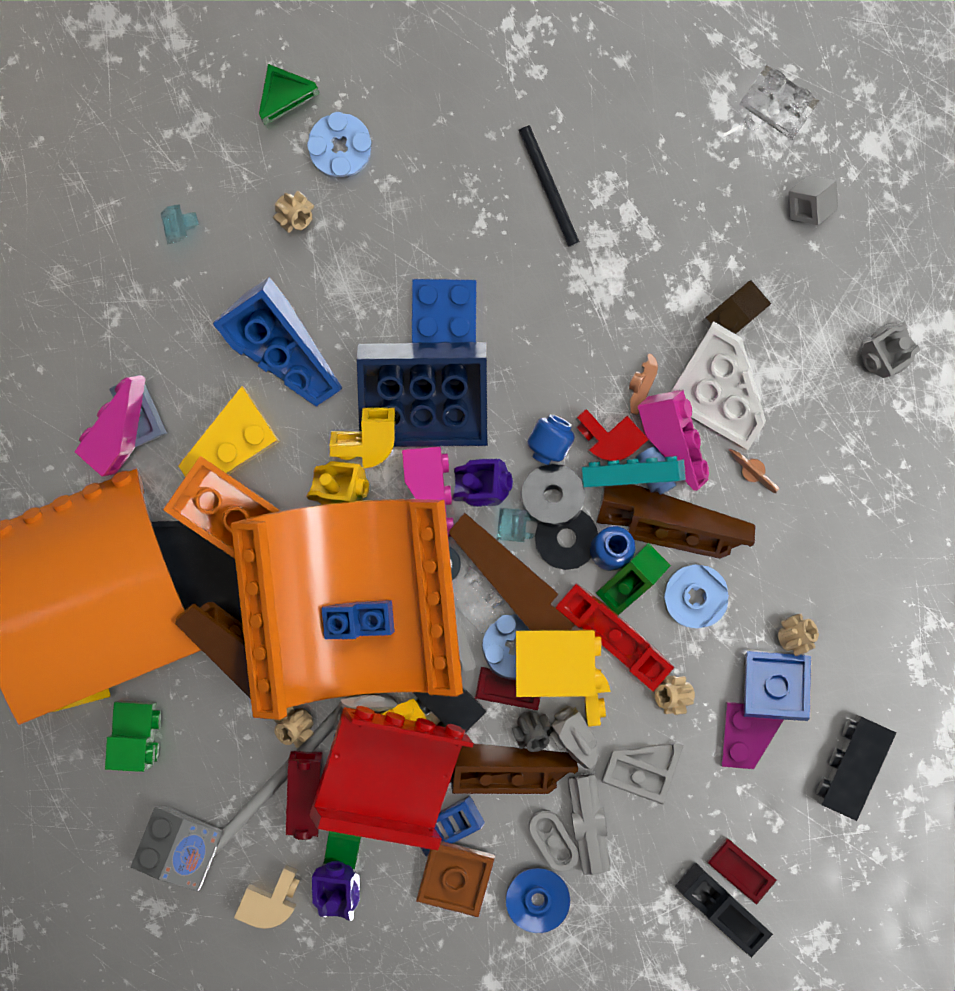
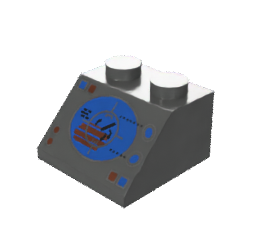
(176, 848)

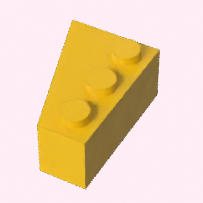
(233, 437)

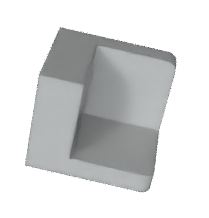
(813, 200)

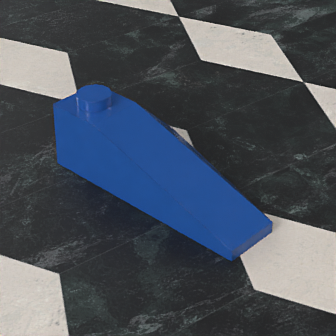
(274, 337)

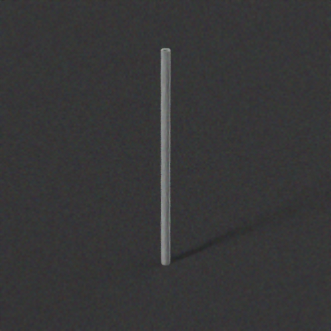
(274, 783)

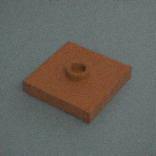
(456, 878)

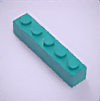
(633, 472)

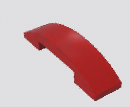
(616, 636)

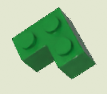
(132, 737)

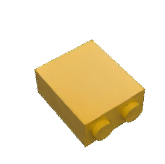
(557, 663)

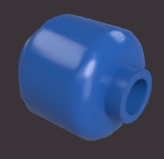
(551, 439)
(621, 546)

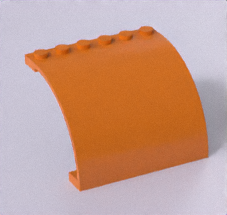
(339, 555)
(84, 598)

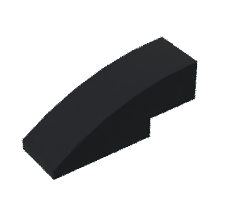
(723, 910)

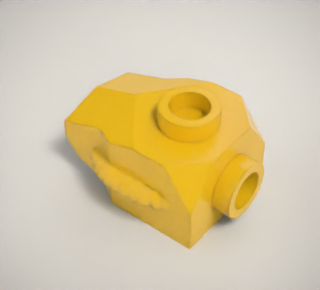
(338, 483)

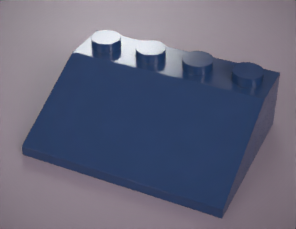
(432, 386)

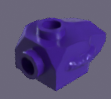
(482, 482)
(336, 890)

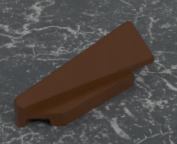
(672, 521)
(513, 580)
(219, 638)
(509, 770)

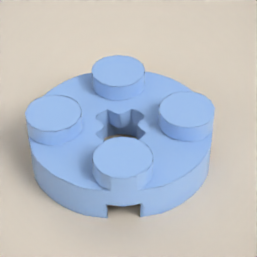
(338, 127)
(714, 596)
(494, 646)

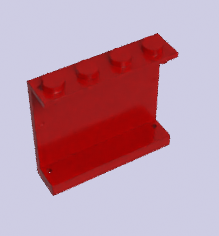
(387, 777)

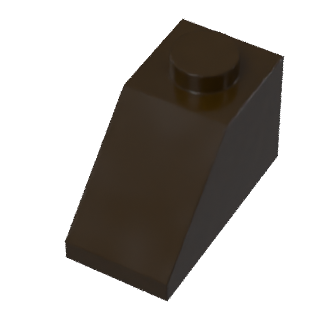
(739, 308)

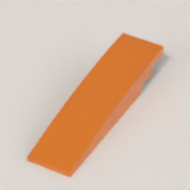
(212, 501)

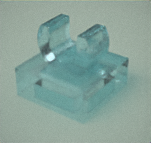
(176, 224)
(513, 525)

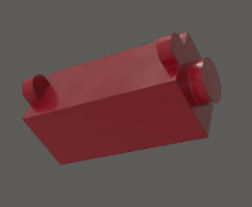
(302, 785)

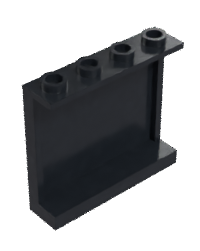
(198, 568)

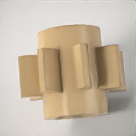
(293, 211)
(798, 634)
(674, 695)
(294, 727)

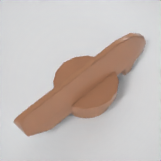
(642, 383)
(754, 470)

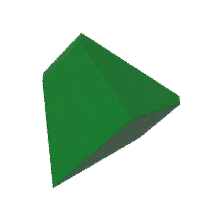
(283, 93)

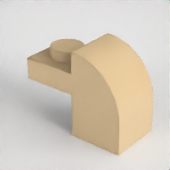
(268, 909)

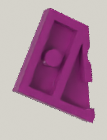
(745, 737)

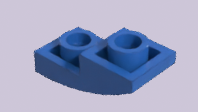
(358, 619)

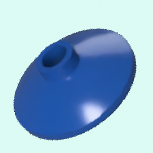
(539, 917)

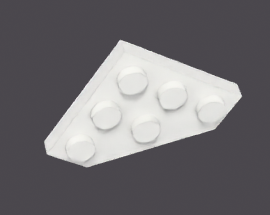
(723, 387)

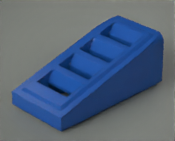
(471, 812)

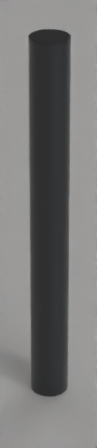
(549, 186)

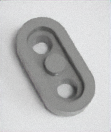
(553, 840)

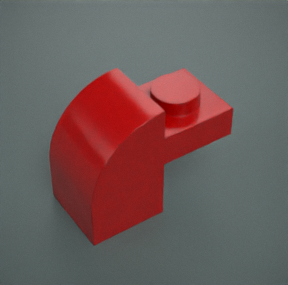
(611, 445)

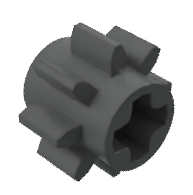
(532, 731)

